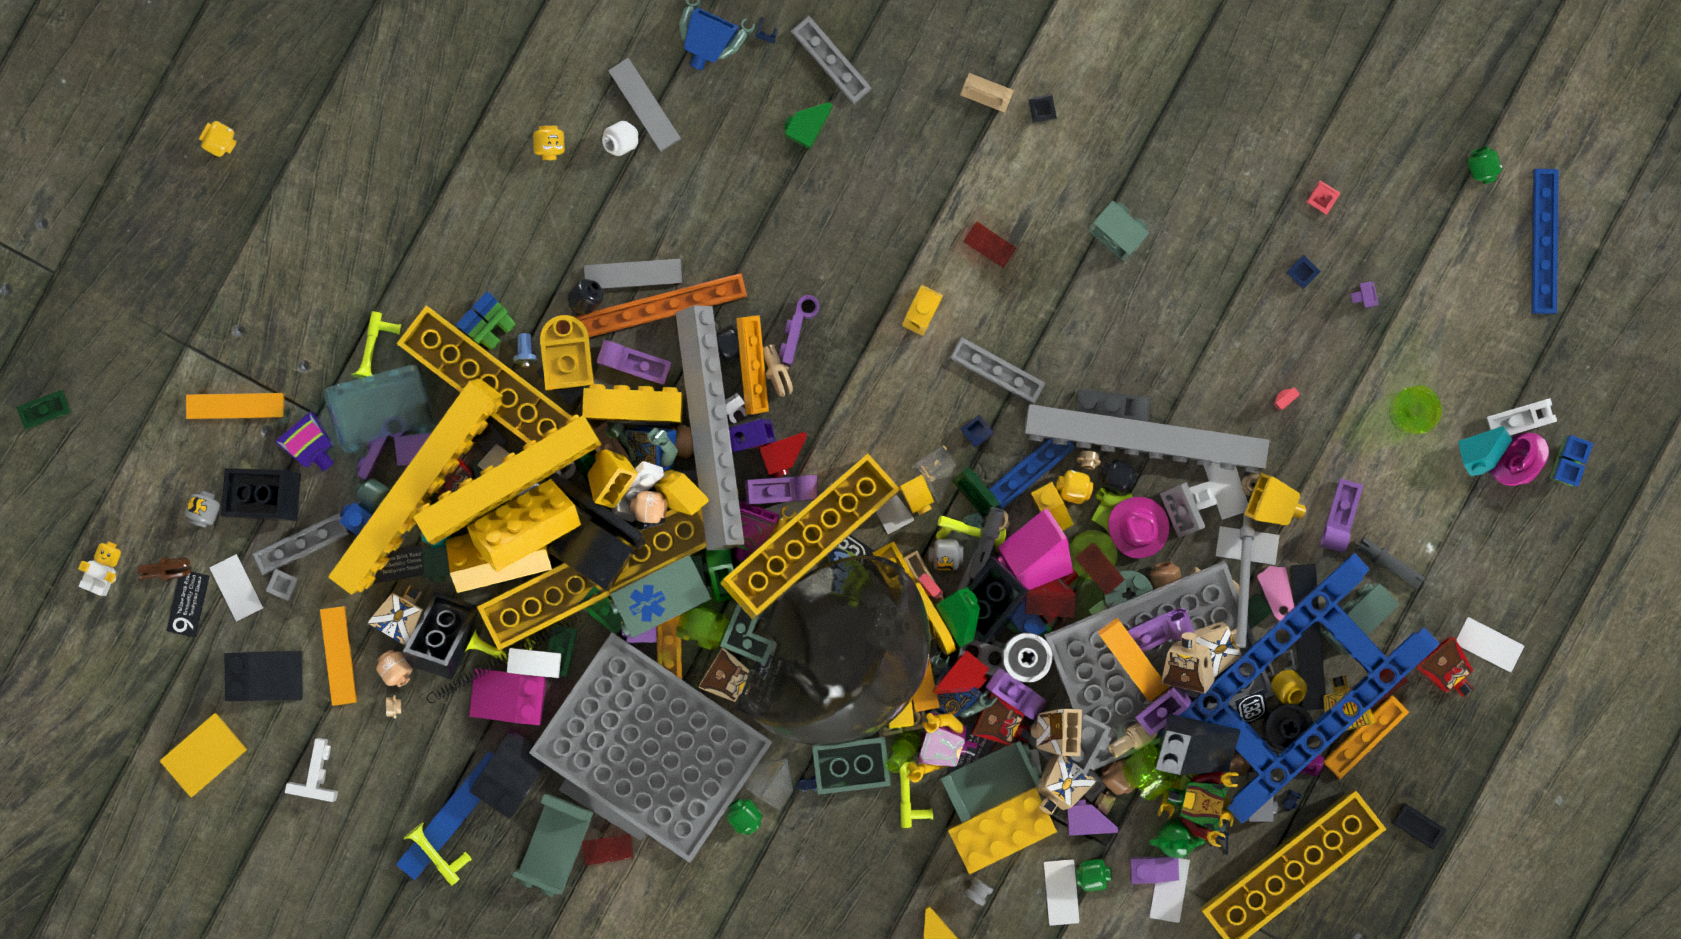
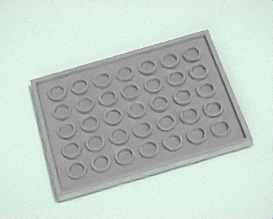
(1098, 680)
(650, 747)

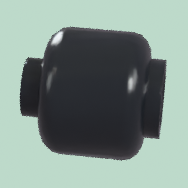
(585, 296)
(728, 344)
(1118, 477)

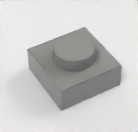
(282, 584)

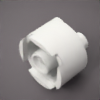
(1040, 660)

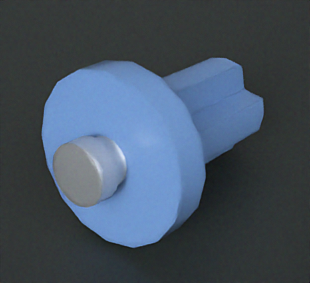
(525, 355)

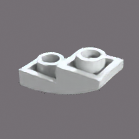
(534, 663)

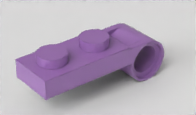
(793, 329)
(634, 362)
(367, 465)
(781, 489)
(1341, 516)
(1162, 629)
(1017, 694)

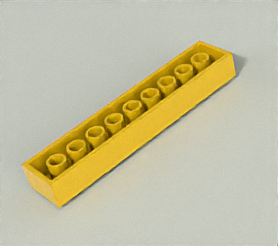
(415, 486)
(560, 590)

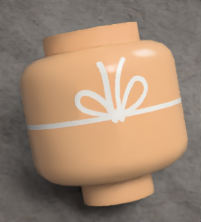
(649, 507)
(394, 668)

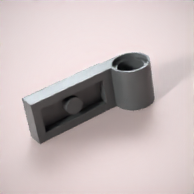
(1114, 404)

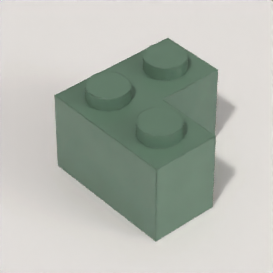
(742, 640)

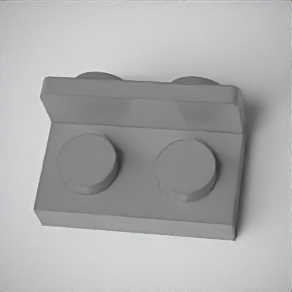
(1182, 510)
(1093, 738)

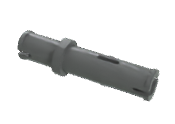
(989, 534)
(1382, 557)

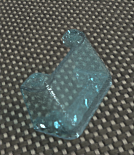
(379, 407)

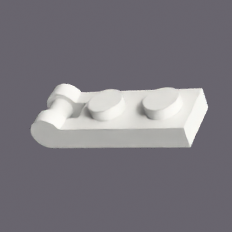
(1523, 418)

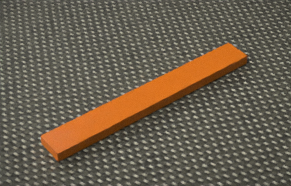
(659, 306)

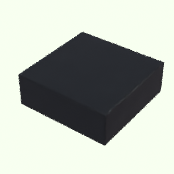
(1042, 108)

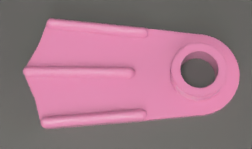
(1276, 589)

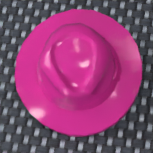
(1522, 460)
(1138, 527)

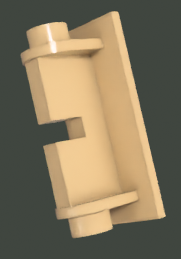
(986, 92)

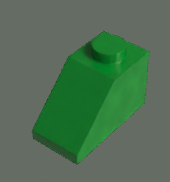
(807, 124)
(719, 566)
(961, 615)

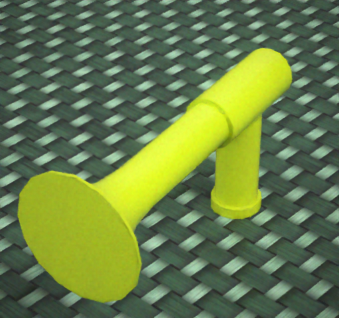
(374, 326)
(950, 524)
(478, 644)
(905, 805)
(447, 871)

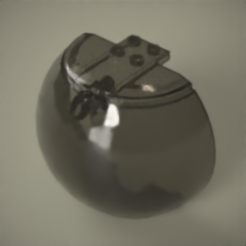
(844, 653)

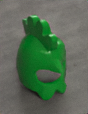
(1176, 839)

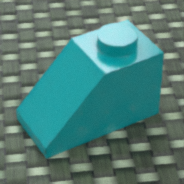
(1484, 450)

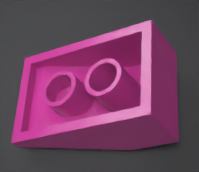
(508, 697)

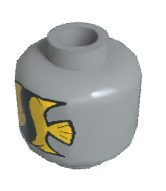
(202, 509)
(946, 554)

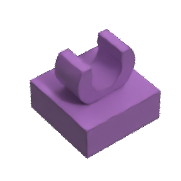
(1367, 294)

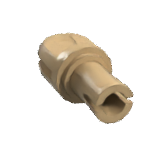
(777, 371)
(1135, 737)

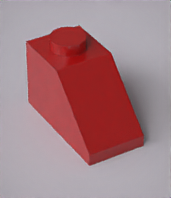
(782, 454)
(963, 675)

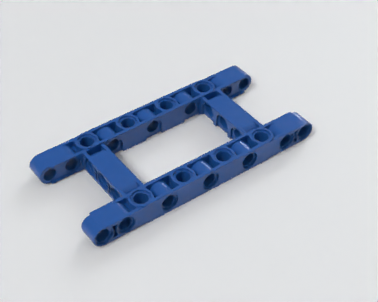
(1334, 720)

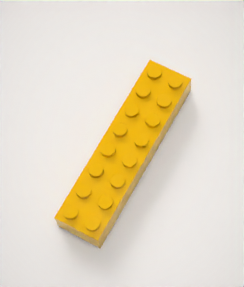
(461, 360)
(507, 480)
(810, 536)
(1293, 868)

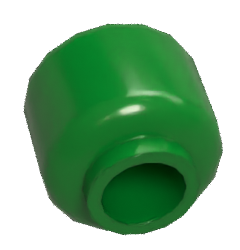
(1484, 164)
(744, 816)
(1093, 875)

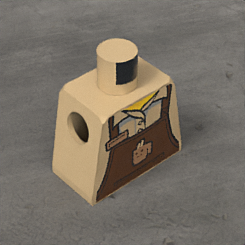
(1188, 665)
(725, 676)

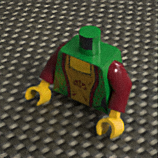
(1202, 803)

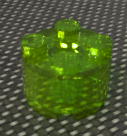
(1426, 402)
(1083, 540)
(702, 625)
(1142, 773)

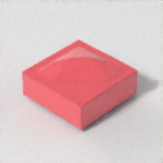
(1323, 197)
(1285, 397)
(930, 586)

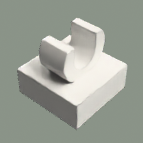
(733, 404)
(1203, 495)

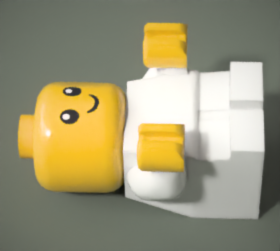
(100, 573)

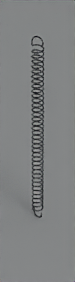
(507, 655)

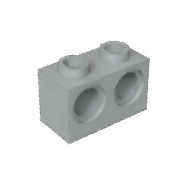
(983, 653)

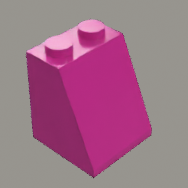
(1037, 552)

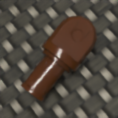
(165, 569)

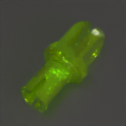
(903, 750)

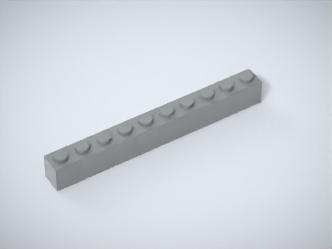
(709, 427)
(1146, 437)

